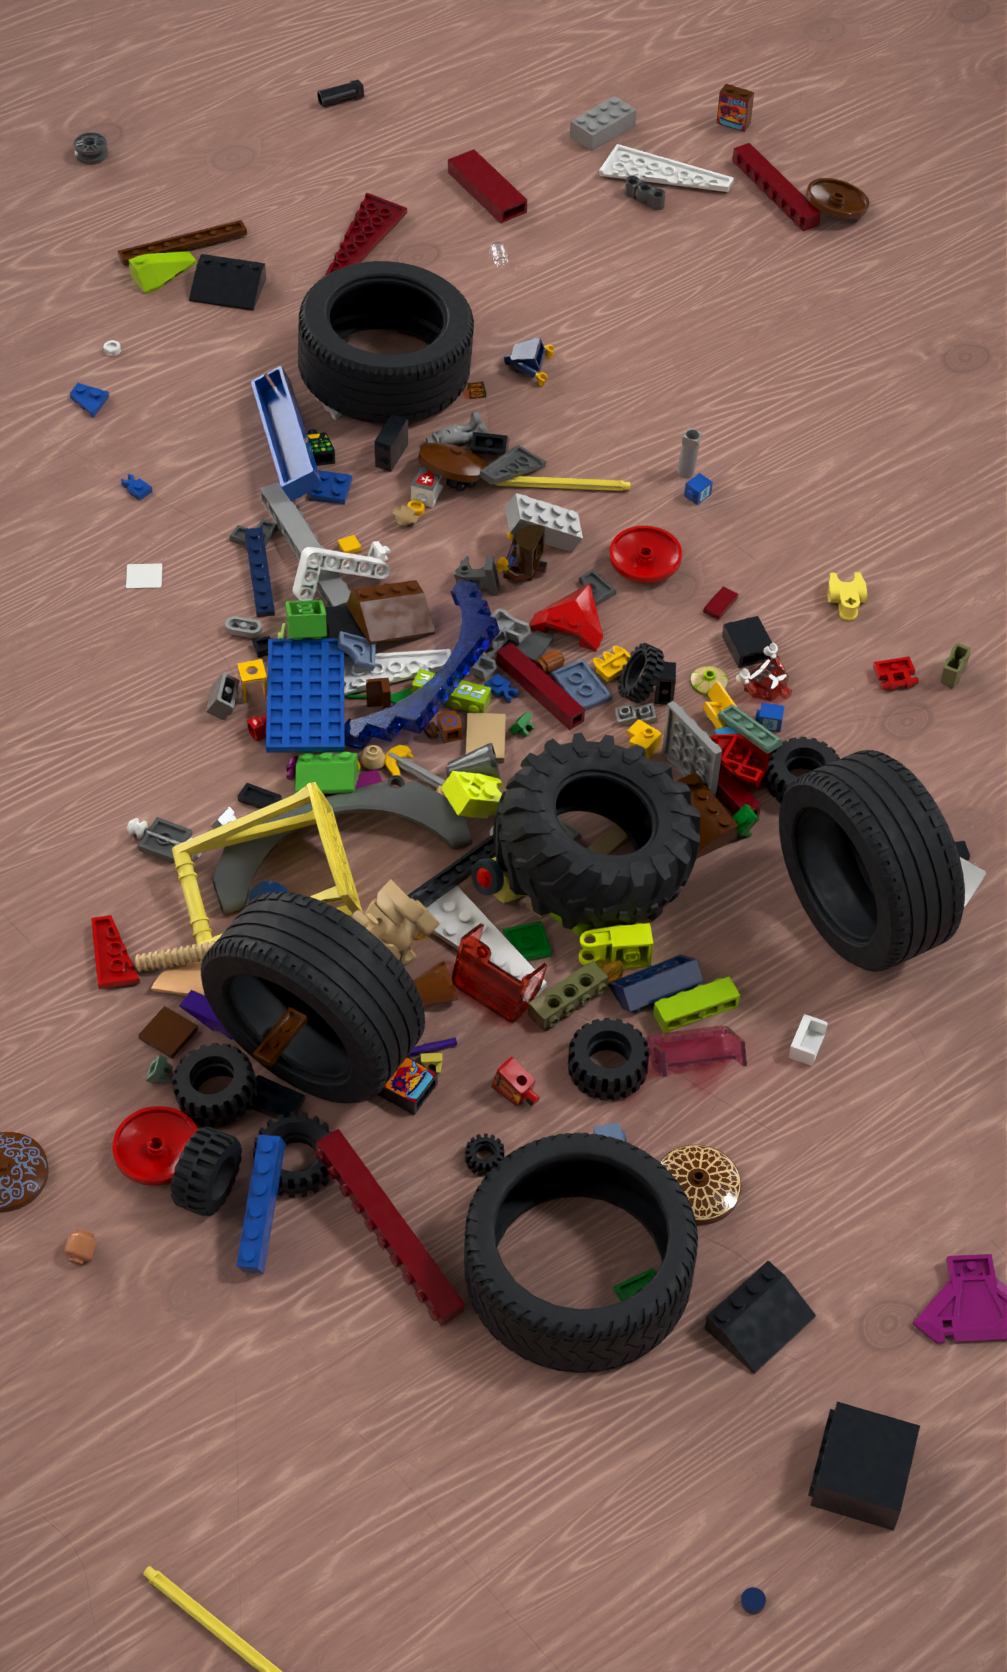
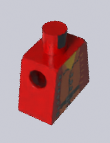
(515, 1083)

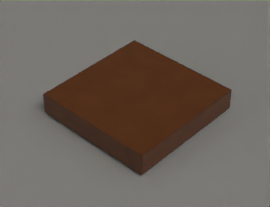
(168, 1032)

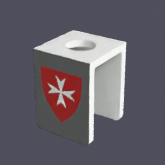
(426, 487)

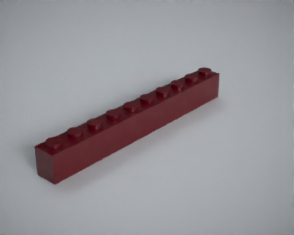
(390, 1228)

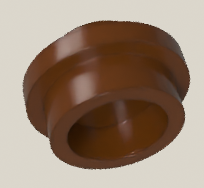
(431, 730)

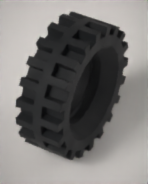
(303, 1130)

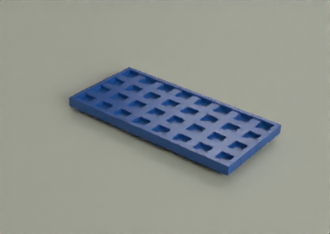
(305, 696)

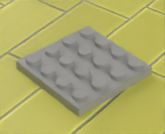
(690, 747)

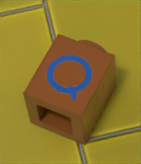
(449, 726)

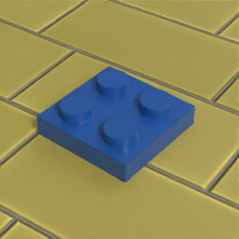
(334, 488)

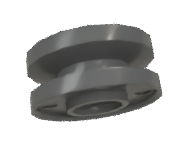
(90, 148)

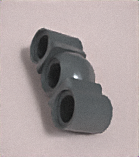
(645, 192)

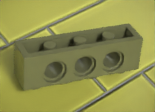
(557, 996)

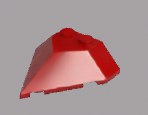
(573, 615)
(742, 758)

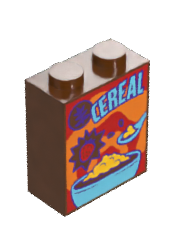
(735, 107)

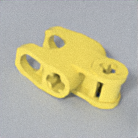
(847, 595)

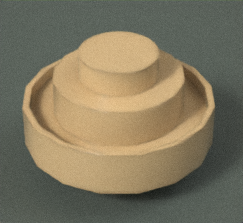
(405, 515)

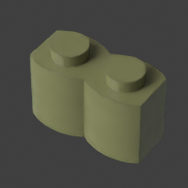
(955, 665)

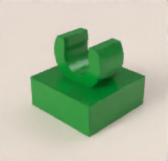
(521, 724)

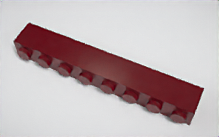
(776, 187)

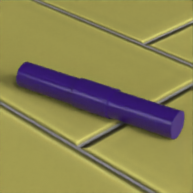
(433, 1046)

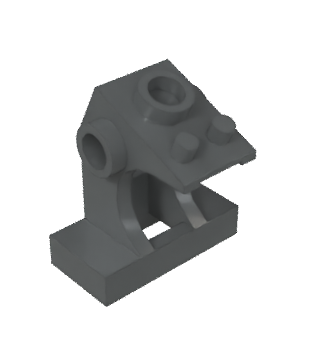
(485, 577)

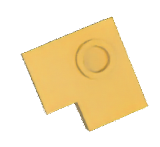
(645, 736)

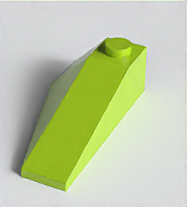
(153, 270)

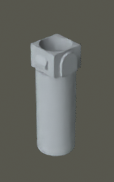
(689, 453)

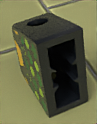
(321, 447)

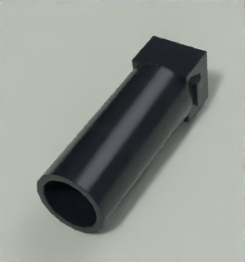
(341, 93)

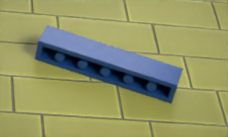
(261, 1204)

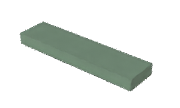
(750, 729)

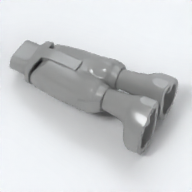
(458, 433)

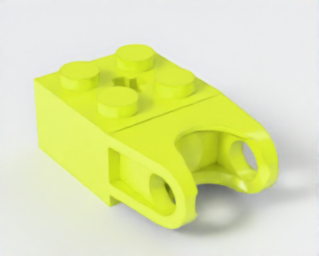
(473, 794)
(625, 943)

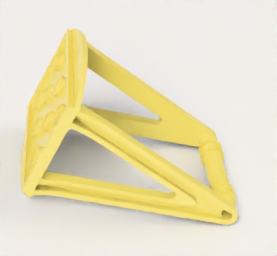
(245, 829)

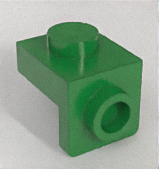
(746, 820)

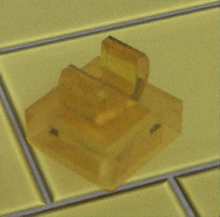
(612, 970)

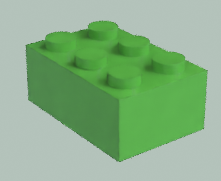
(306, 619)

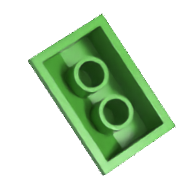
(330, 771)

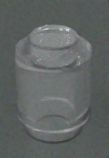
(498, 254)

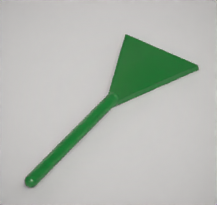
(395, 697)

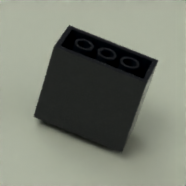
(863, 1465)

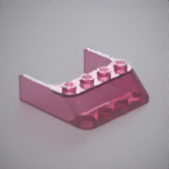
(695, 1046)

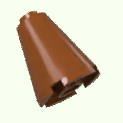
(436, 986)

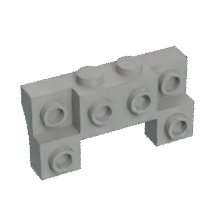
(510, 629)

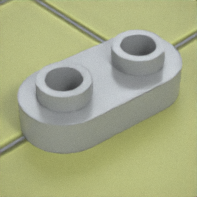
(243, 627)

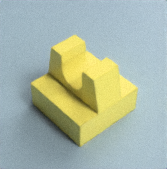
(432, 1058)

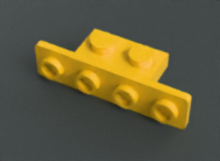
(720, 701)

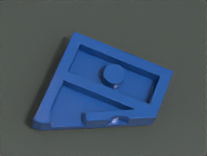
(89, 398)

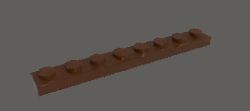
(185, 241)

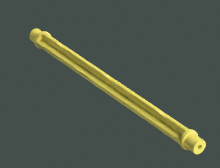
(566, 483)
(209, 1621)

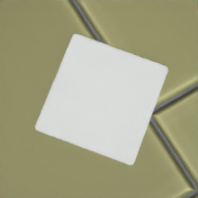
(144, 576)

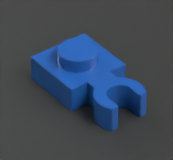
(137, 488)
(501, 686)

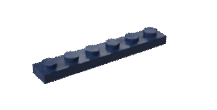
(259, 572)

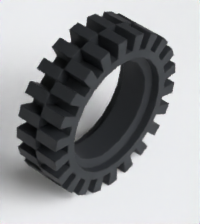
(639, 688)

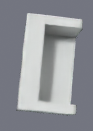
(808, 1040)

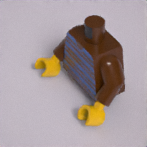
(509, 567)

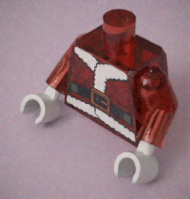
(767, 679)

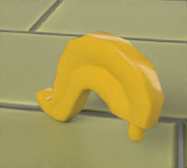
(391, 763)

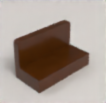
(378, 692)

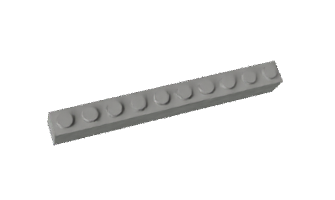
(299, 536)

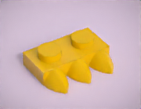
(613, 663)

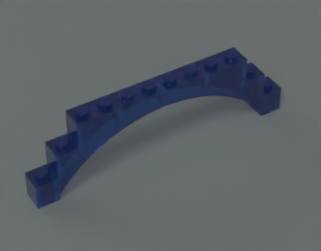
(419, 708)

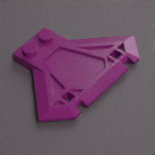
(969, 1301)

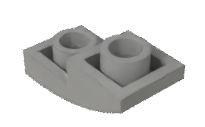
(629, 715)

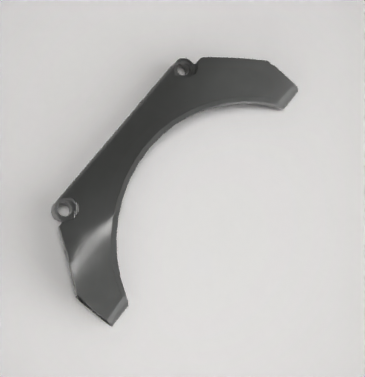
(409, 802)

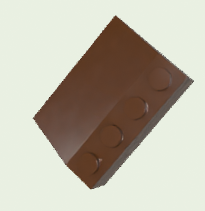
(391, 611)
(716, 824)

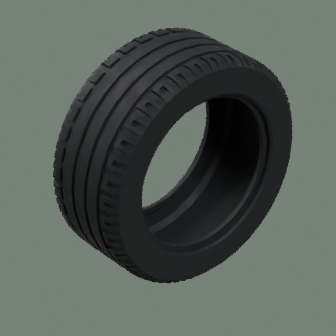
(386, 298)
(872, 860)
(331, 969)

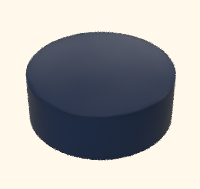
(753, 1600)

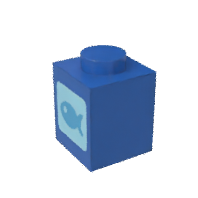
(698, 488)
(770, 716)

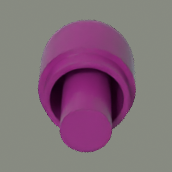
(291, 768)

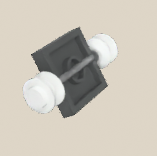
(160, 837)

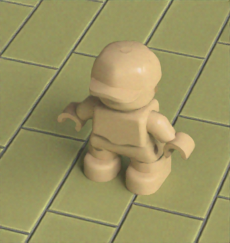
(396, 920)

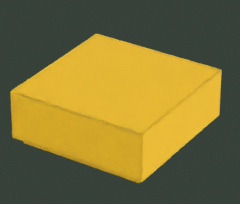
(349, 544)

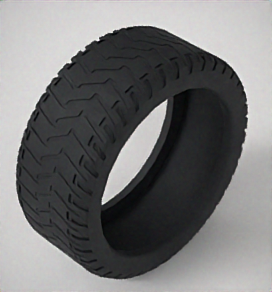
(598, 1170)

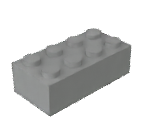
(603, 123)
(560, 524)

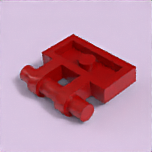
(895, 668)

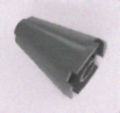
(477, 761)

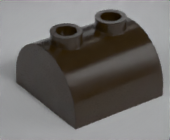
(529, 548)

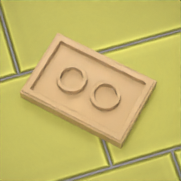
(486, 729)

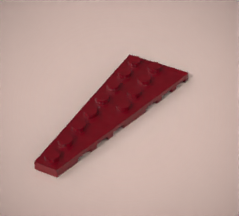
(370, 226)

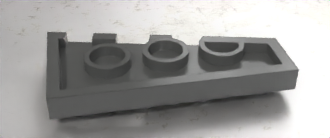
(511, 465)

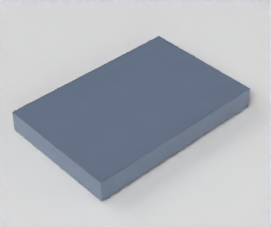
(582, 684)

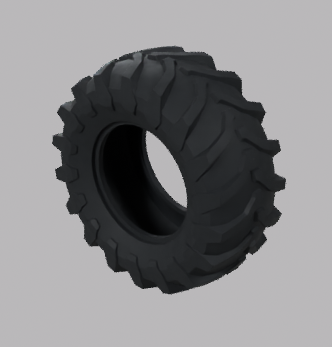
(580, 882)

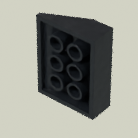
(227, 282)
(759, 1317)

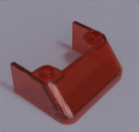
(490, 984)

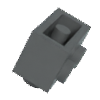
(223, 696)

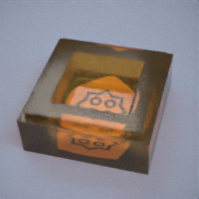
(476, 390)

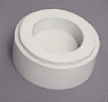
(112, 348)

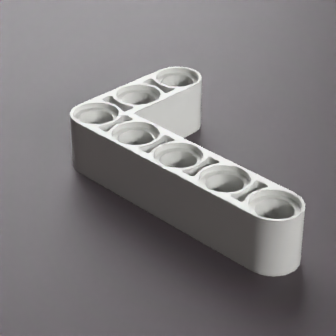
(336, 565)

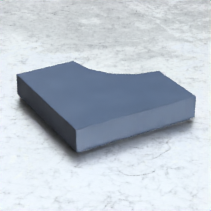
(359, 650)

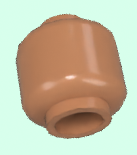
(80, 1246)

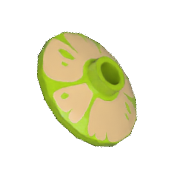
(705, 677)

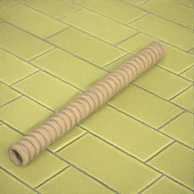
(172, 957)

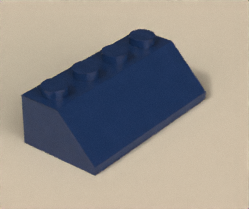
(656, 982)

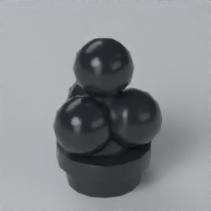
(460, 486)

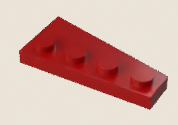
(111, 956)

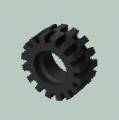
(479, 1144)

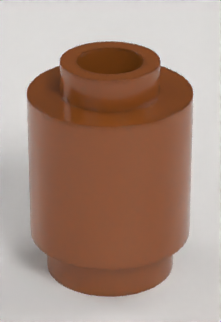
(550, 661)

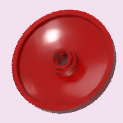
(645, 554)
(150, 1144)

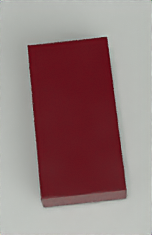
(720, 603)

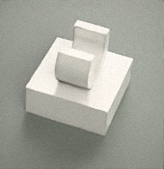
(377, 551)

